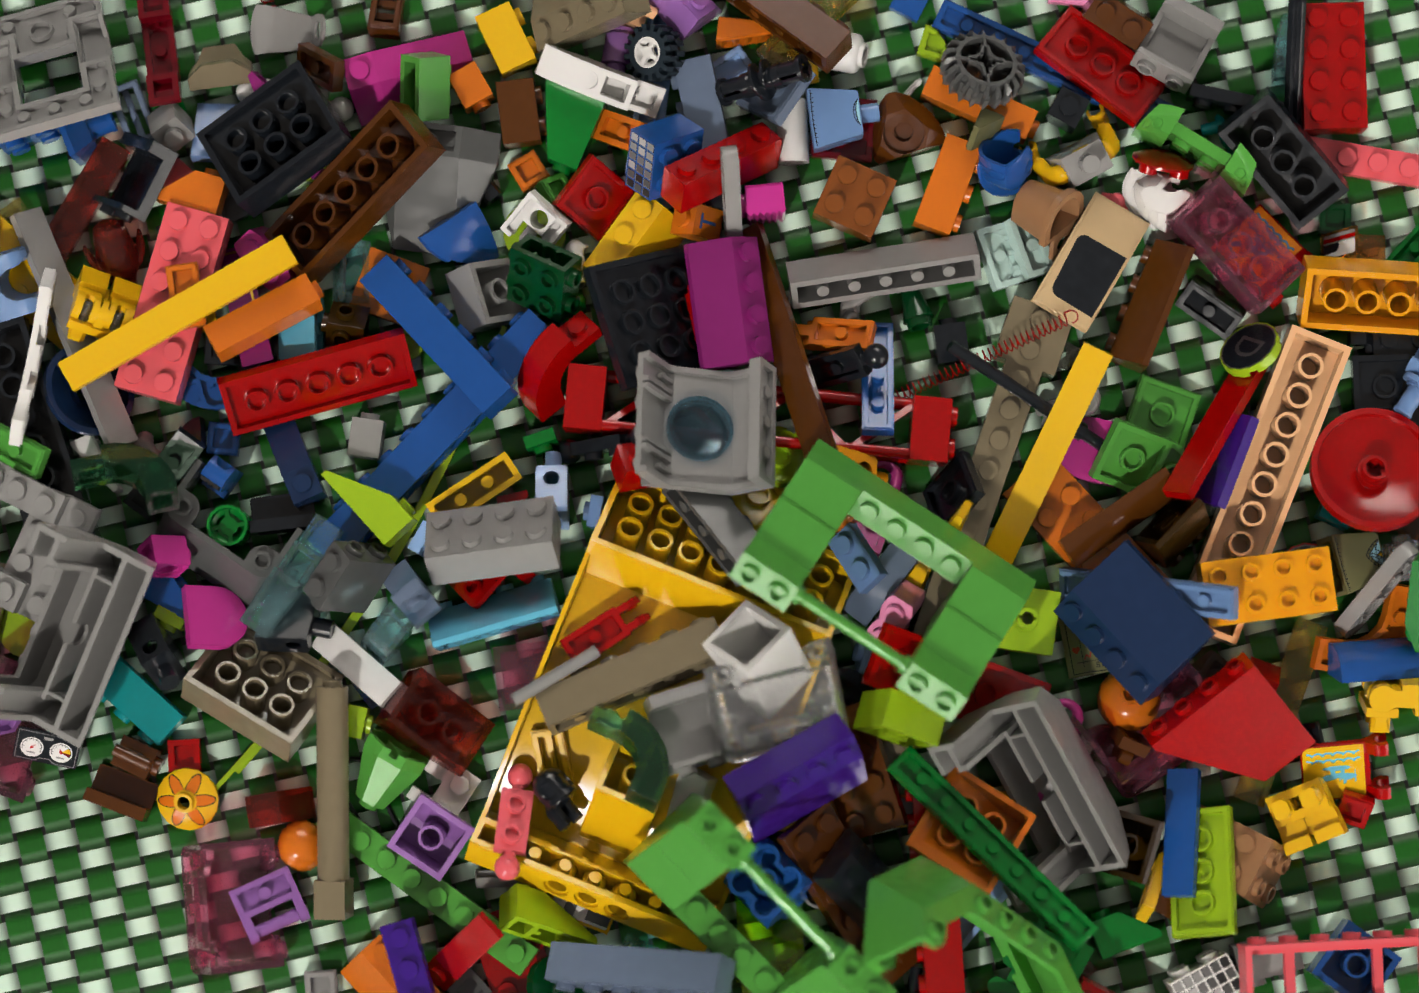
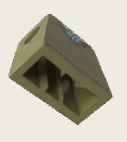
(1353, 559)

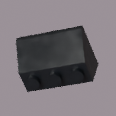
(846, 875)

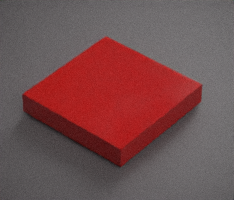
(593, 197)

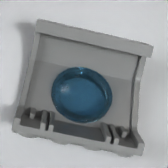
(705, 427)

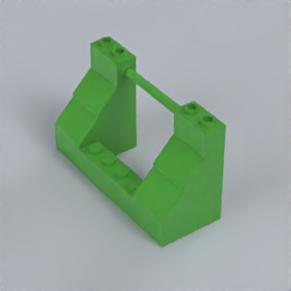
(966, 624)
(698, 847)

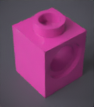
(168, 552)

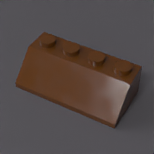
(1149, 304)

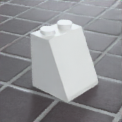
(754, 643)

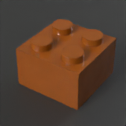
(854, 199)

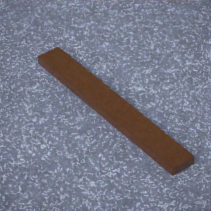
(789, 353)

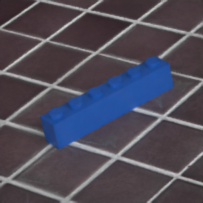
(439, 337)

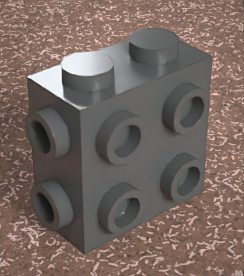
(349, 576)

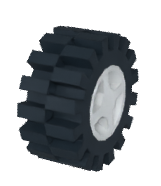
(643, 58)

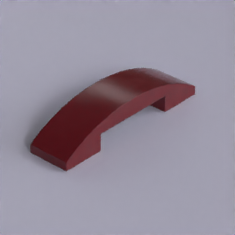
(160, 52)

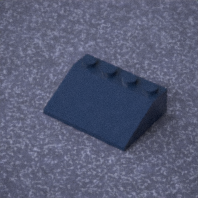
(1134, 622)

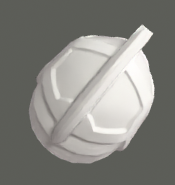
(1153, 197)

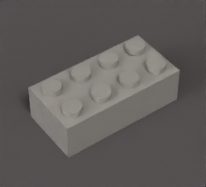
(492, 540)

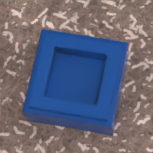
(221, 440)

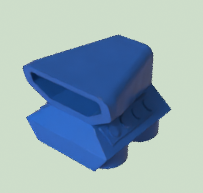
(781, 870)

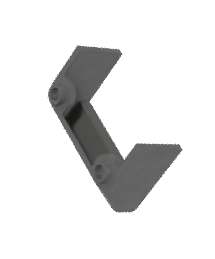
(212, 559)

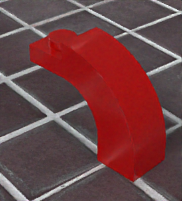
(547, 360)

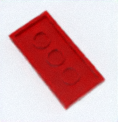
(1099, 66)

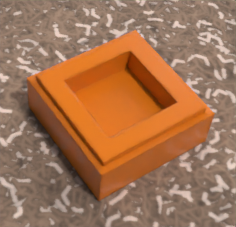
(528, 171)

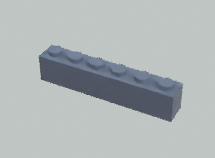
(637, 969)

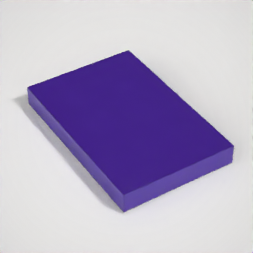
(1225, 470)

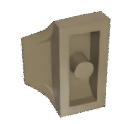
(219, 68)

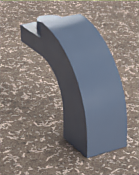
(411, 594)
(865, 606)

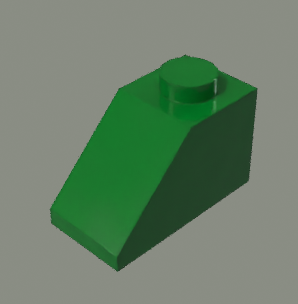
(1119, 932)

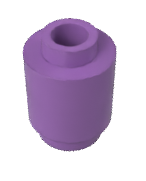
(614, 48)

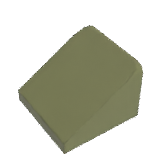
(985, 128)

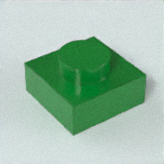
(541, 442)

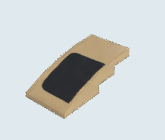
(1090, 262)

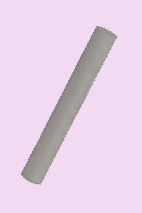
(555, 675)

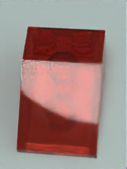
(434, 721)

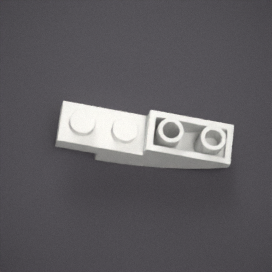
(600, 81)

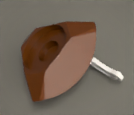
(904, 127)

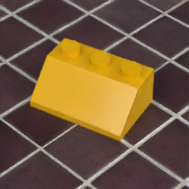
(638, 230)

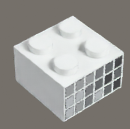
(1210, 974)

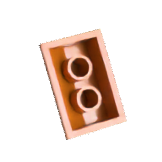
(372, 971)

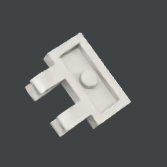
(453, 790)

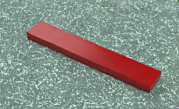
(1211, 436)

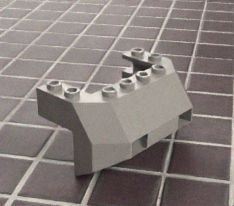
(77, 630)
(1035, 751)

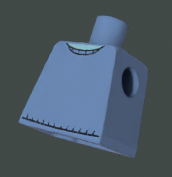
(837, 117)

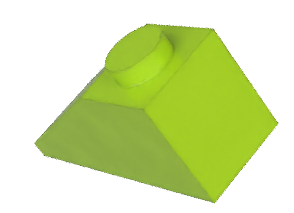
(378, 510)
(539, 918)

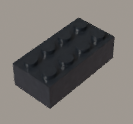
(1286, 158)

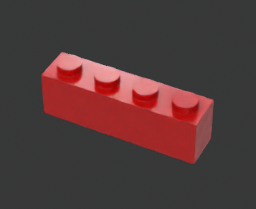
(698, 176)

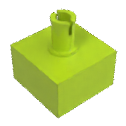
(1035, 625)
(898, 719)

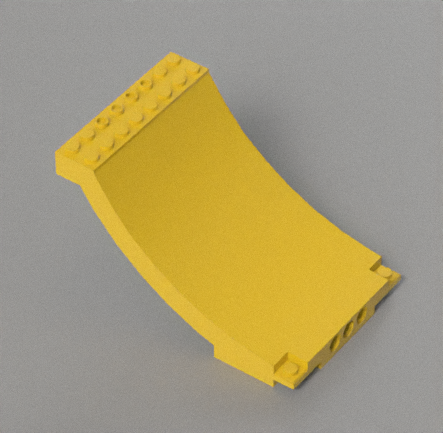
(652, 554)

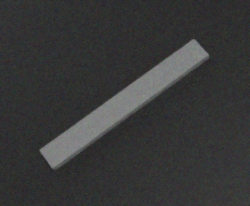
(101, 394)

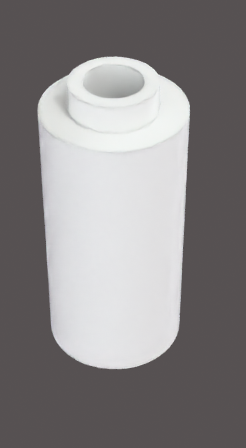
(795, 136)

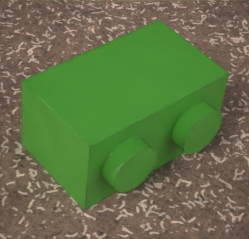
(426, 84)

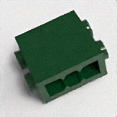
(544, 277)

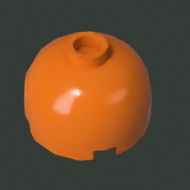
(1121, 709)

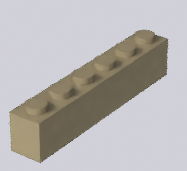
(627, 676)

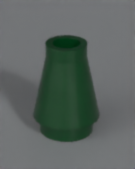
(916, 311)

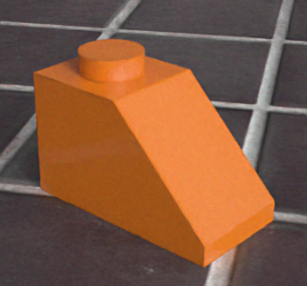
(198, 191)

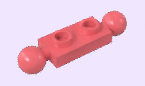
(513, 821)

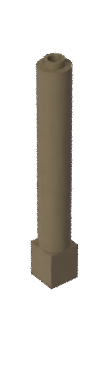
(334, 886)

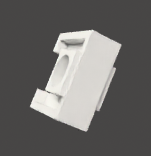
(527, 213)

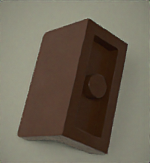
(122, 792)

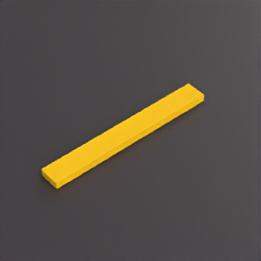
(178, 313)
(1048, 451)

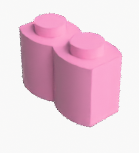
(899, 607)

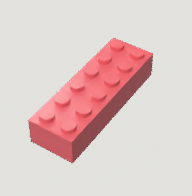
(182, 238)

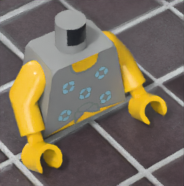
(1081, 159)

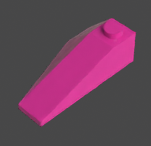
(375, 75)

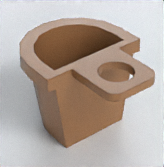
(1047, 212)

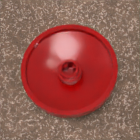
(1368, 469)

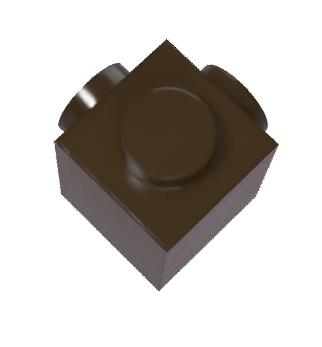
(345, 323)

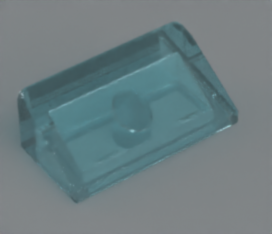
(347, 274)

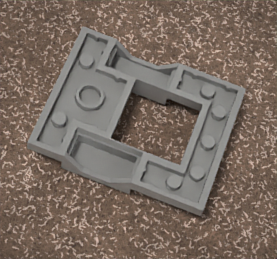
(46, 34)
(27, 576)

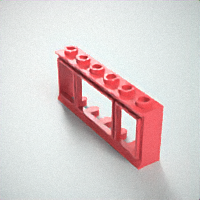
(1321, 942)

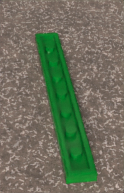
(992, 849)

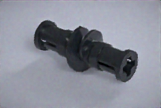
(763, 80)

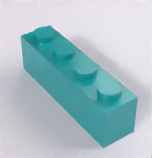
(142, 704)

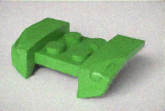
(1163, 126)

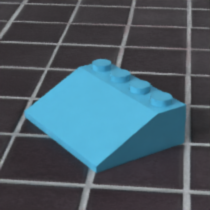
(500, 613)

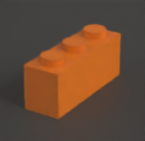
(948, 188)

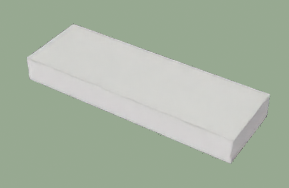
(358, 666)

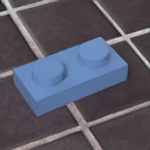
(857, 558)

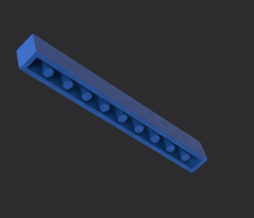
(439, 432)

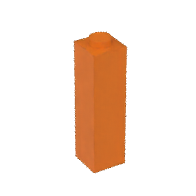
(1015, 114)
(264, 317)

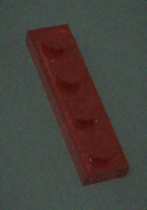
(78, 205)

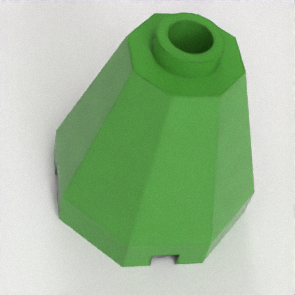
(386, 770)

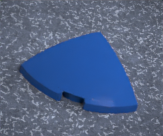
(461, 237)

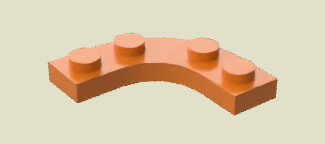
(1390, 625)

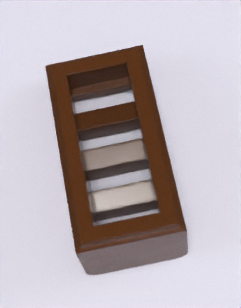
(385, 24)

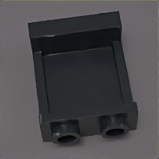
(140, 180)

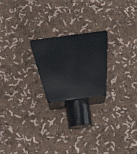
(297, 629)
(166, 663)

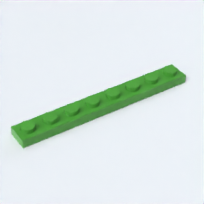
(434, 895)

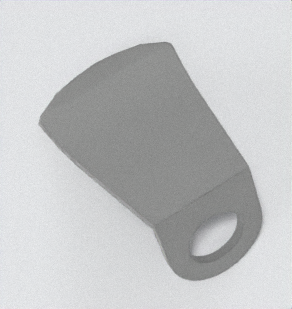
(281, 30)

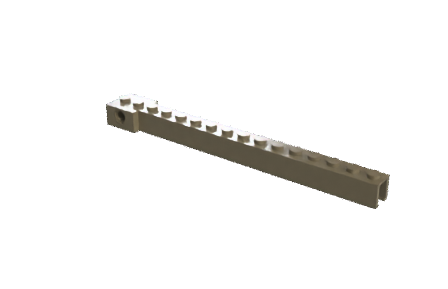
(999, 435)

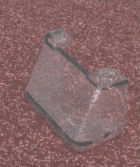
(772, 708)

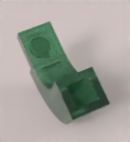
(132, 467)
(646, 749)

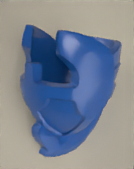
(1000, 166)

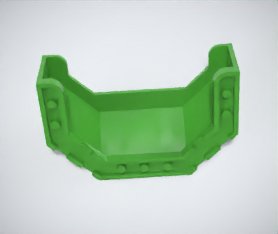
(920, 900)

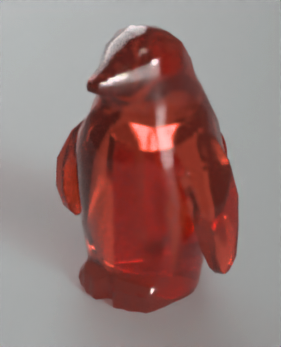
(116, 250)

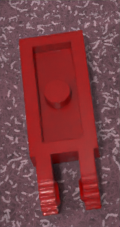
(604, 630)

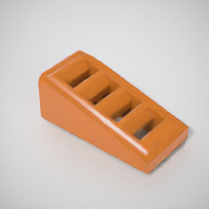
(740, 32)

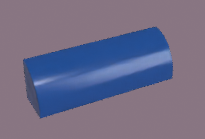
(1372, 660)

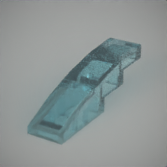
(288, 579)

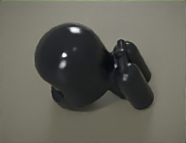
(555, 793)

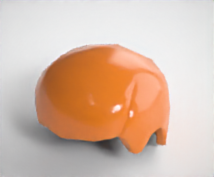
(298, 845)

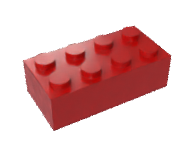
(1334, 70)

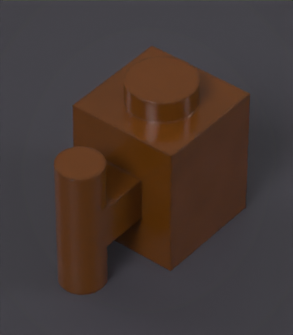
(137, 757)

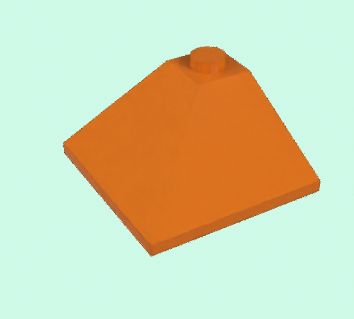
(942, 847)

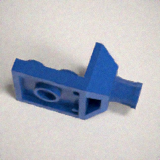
(78, 138)

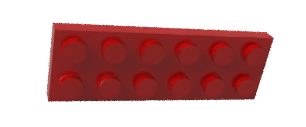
(317, 381)
(992, 684)

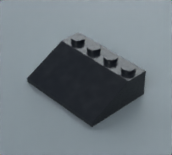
(275, 139)

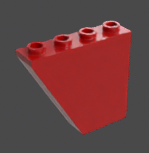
(1232, 724)

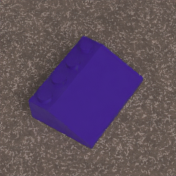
(796, 777)

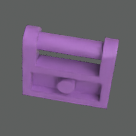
(263, 895)

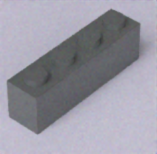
(715, 523)

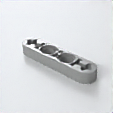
(731, 191)
(1376, 590)

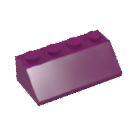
(728, 302)

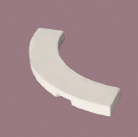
(34, 357)

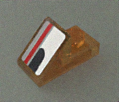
(1350, 244)

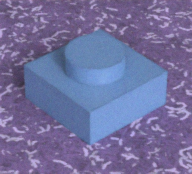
(593, 510)

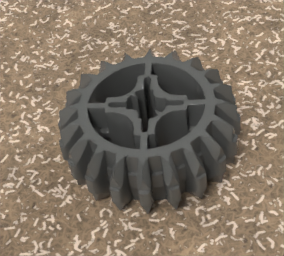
(982, 69)

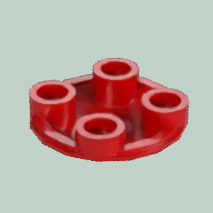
(1162, 160)

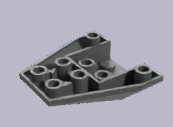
(447, 186)

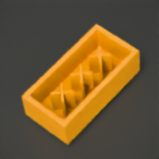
(1275, 584)

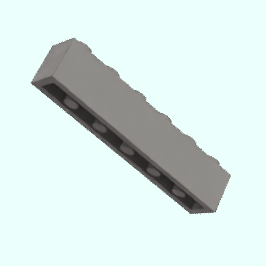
(883, 270)

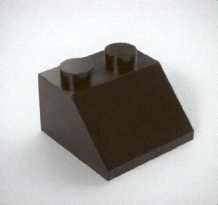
(1143, 840)

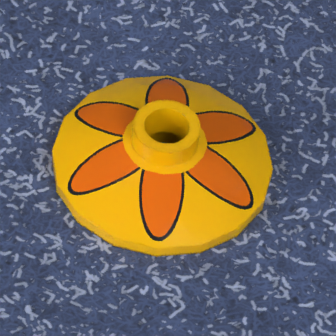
(197, 789)

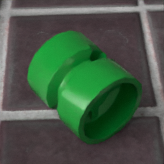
(229, 526)

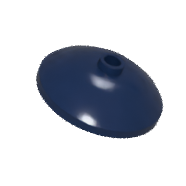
(67, 405)

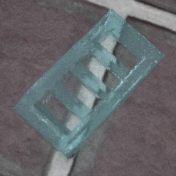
(1279, 57)

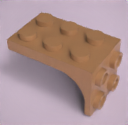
(1257, 864)

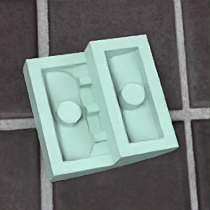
(1010, 255)

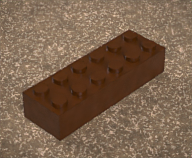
(356, 189)

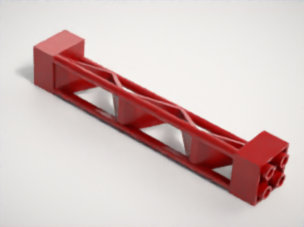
(927, 437)

